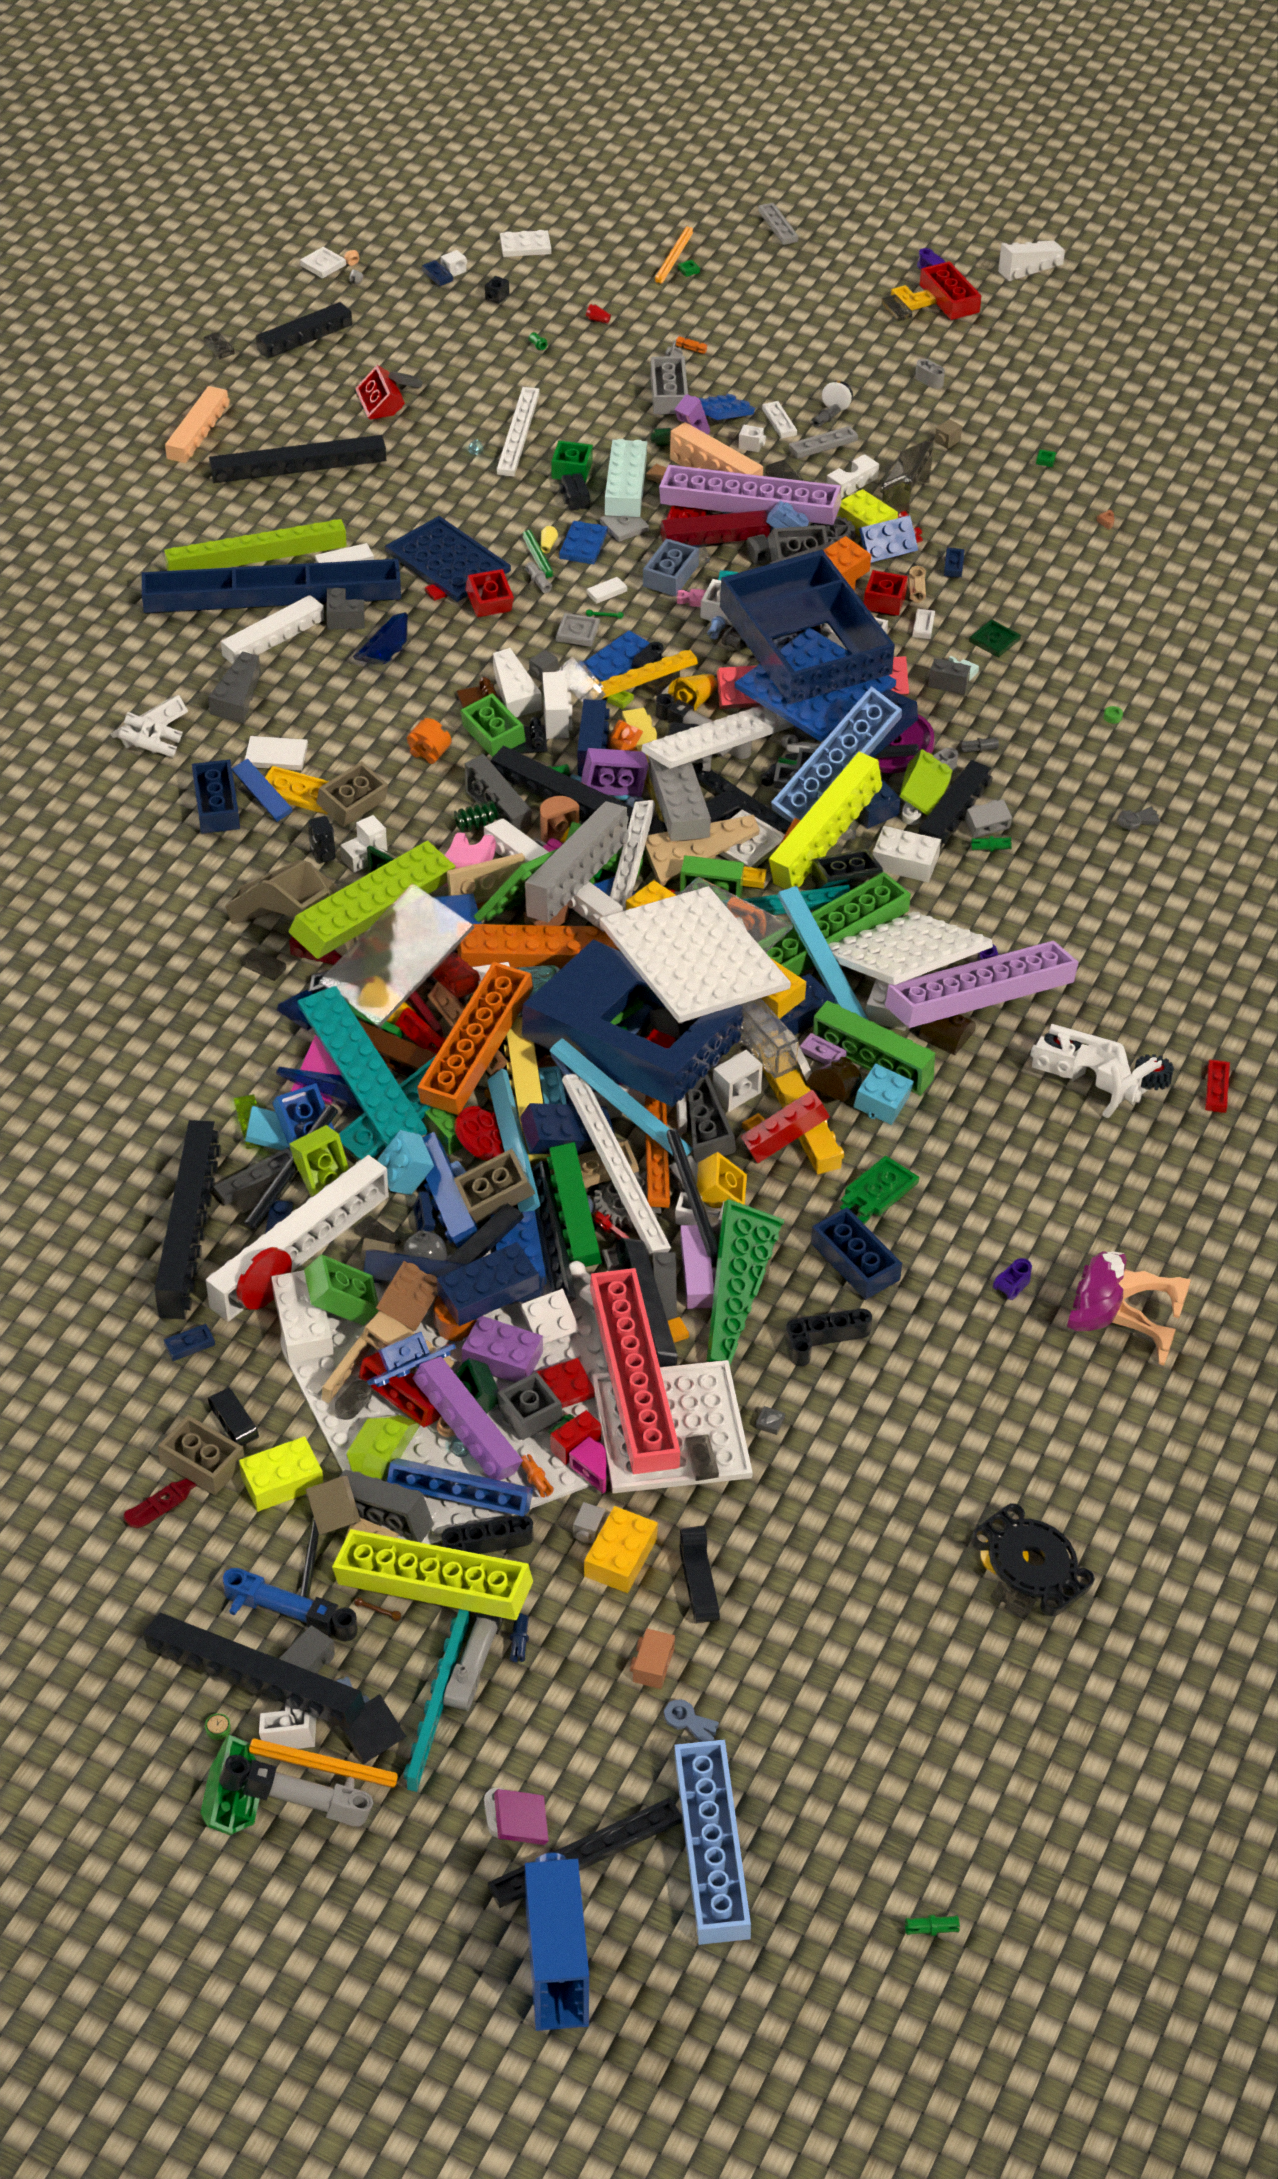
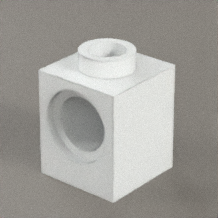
(454, 262)
(751, 438)

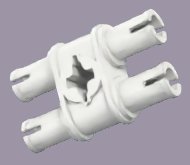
(148, 726)

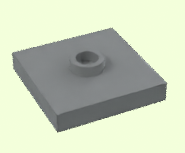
(624, 526)
(577, 629)

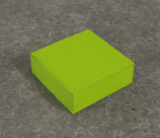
(620, 699)

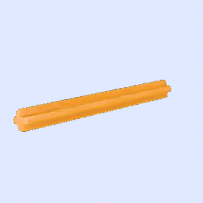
(673, 255)
(323, 1763)

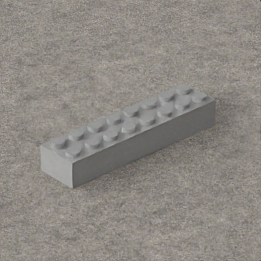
(576, 861)

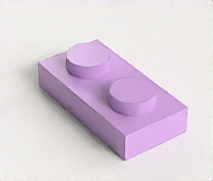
(821, 1049)

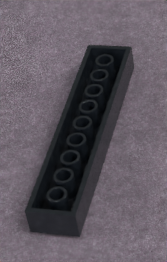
(187, 1220)

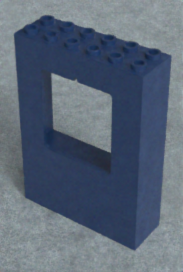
(797, 597)
(591, 993)

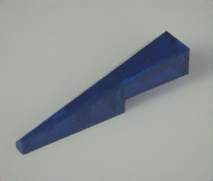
(329, 1085)

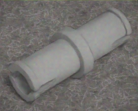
(538, 577)

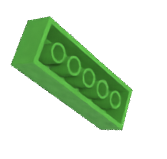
(871, 1044)

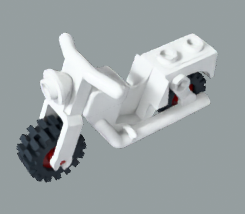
(1066, 1056)

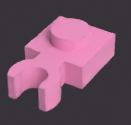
(693, 597)

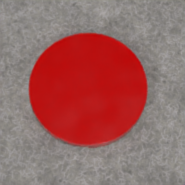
(479, 1132)
(255, 1286)

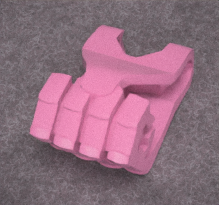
(463, 854)

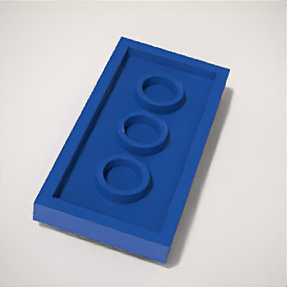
(726, 407)
(616, 657)
(528, 1238)

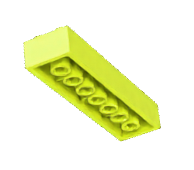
(826, 821)
(433, 1574)

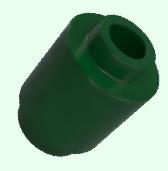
(661, 437)

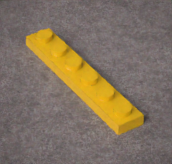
(648, 672)

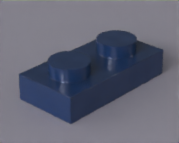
(437, 273)
(954, 562)
(278, 1212)
(423, 1213)
(189, 1342)

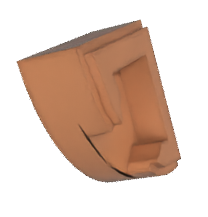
(1106, 519)

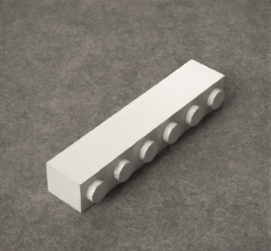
(274, 629)

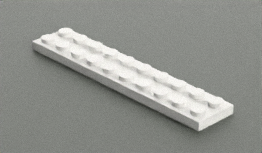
(715, 736)

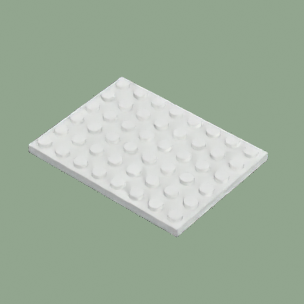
(694, 954)

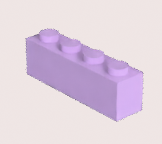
(696, 1269)

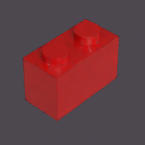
(574, 1433)

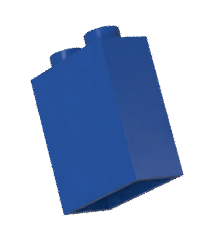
(557, 1943)

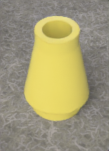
(548, 538)

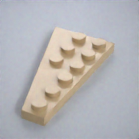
(668, 856)

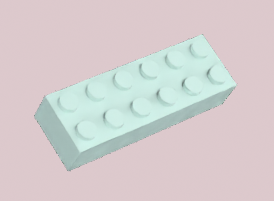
(626, 478)

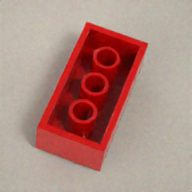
(952, 290)

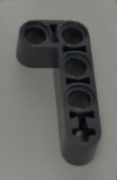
(824, 1329)
(514, 1532)
(698, 1574)

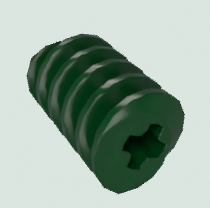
(475, 815)

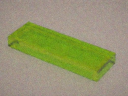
(243, 1108)

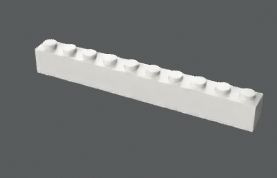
(588, 902)

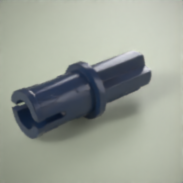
(519, 1638)

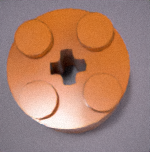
(428, 740)
(447, 1325)

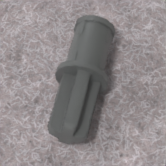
(825, 415)
(979, 745)

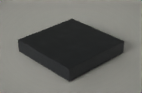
(374, 1730)

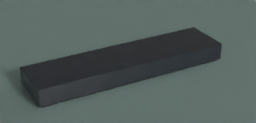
(488, 1235)

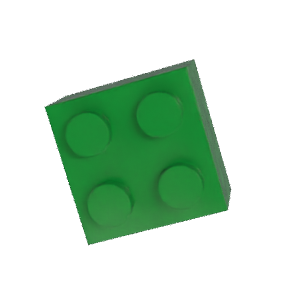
(571, 459)

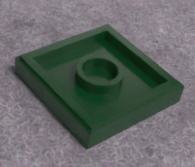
(995, 638)

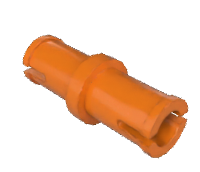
(536, 1476)

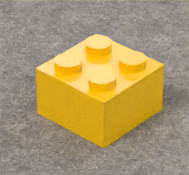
(720, 1180)

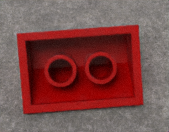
(379, 394)

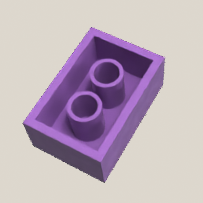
(615, 771)
(505, 1348)

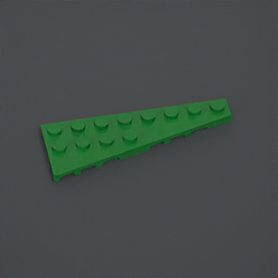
(742, 1257)

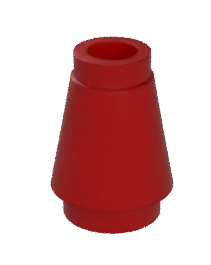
(597, 314)

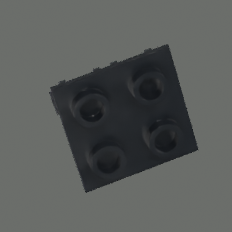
(534, 738)

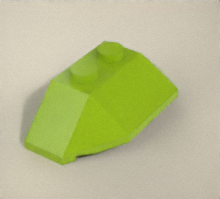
(379, 1444)

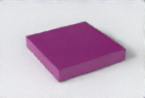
(521, 1817)

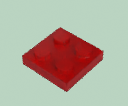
(568, 1382)

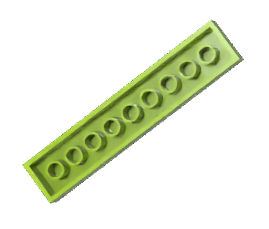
(364, 901)

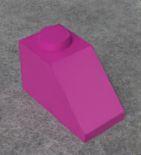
(590, 1462)

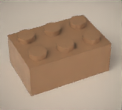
(409, 1295)

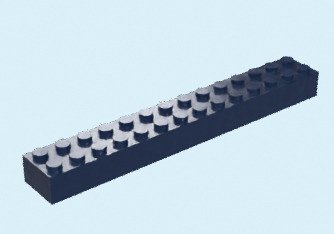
(268, 585)

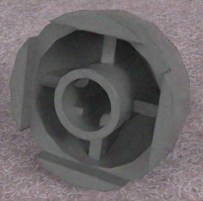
(426, 1245)

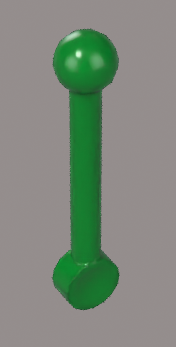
(619, 615)

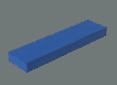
(262, 790)

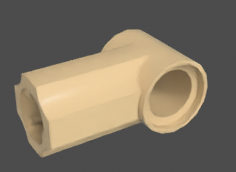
(917, 584)

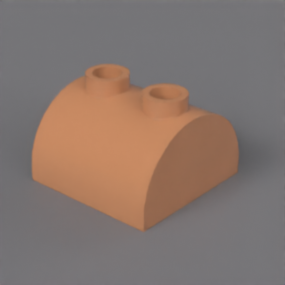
(557, 816)

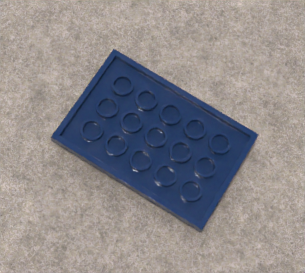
(444, 556)

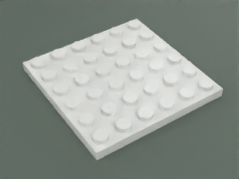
(907, 948)
(700, 1404)

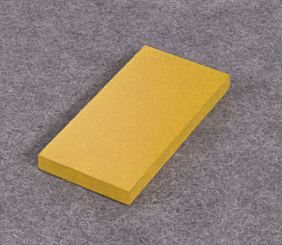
(296, 788)

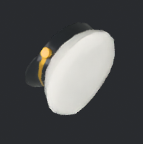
(837, 393)

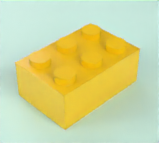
(620, 1549)

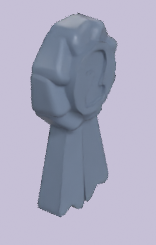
(681, 1715)

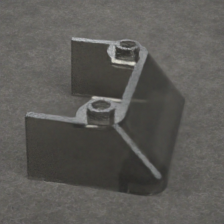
(911, 467)

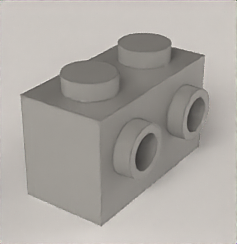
(988, 818)

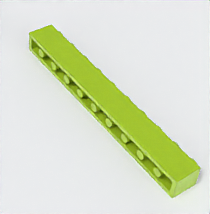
(258, 547)

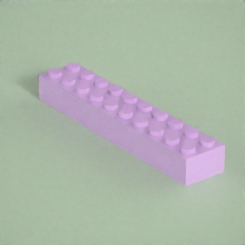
(748, 493)
(981, 984)

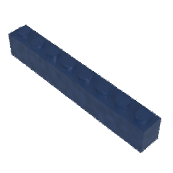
(385, 1264)

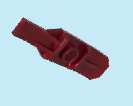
(155, 1506)

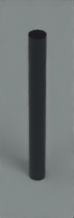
(310, 1560)

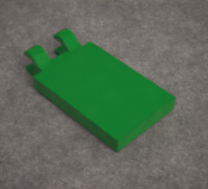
(879, 1188)

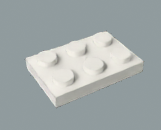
(525, 243)

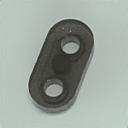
(351, 1400)

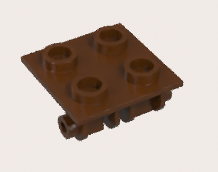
(472, 695)

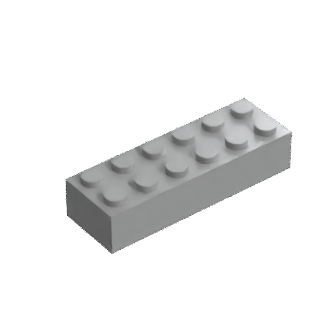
(680, 800)

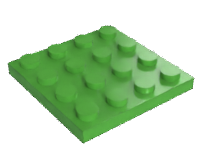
(512, 891)

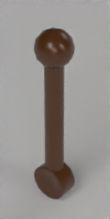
(396, 1615)

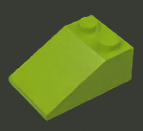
(925, 781)
(319, 1158)

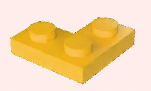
(914, 300)

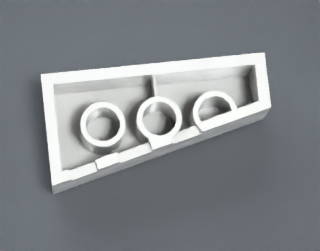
(1029, 258)
(515, 685)

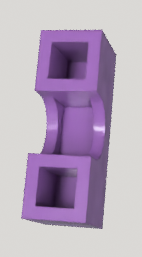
(692, 412)

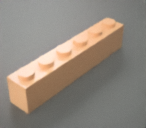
(197, 424)

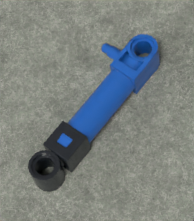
(318, 1612)

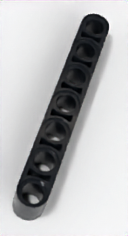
(633, 1254)

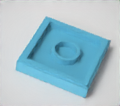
(265, 1129)

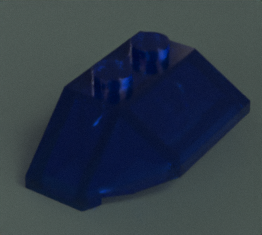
(385, 641)

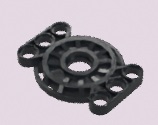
(1033, 1535)

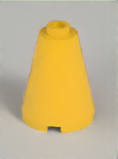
(693, 689)

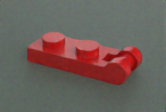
(419, 1031)

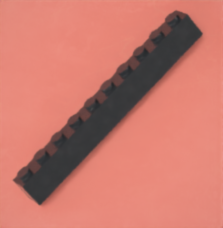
(297, 459)
(549, 783)
(254, 1670)

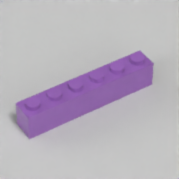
(467, 1419)

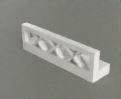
(164, 712)

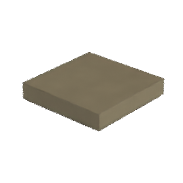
(333, 1505)

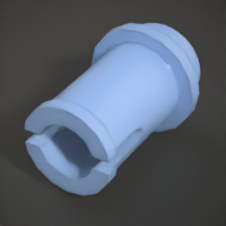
(717, 624)

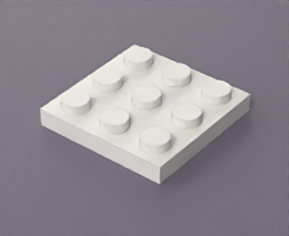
(758, 848)

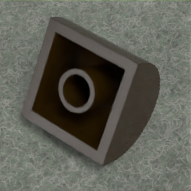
(948, 1033)
(838, 1079)

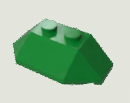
(227, 1809)

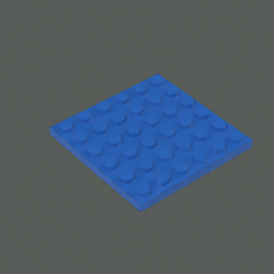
(818, 714)

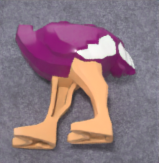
(1103, 1295)

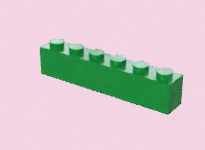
(575, 1205)

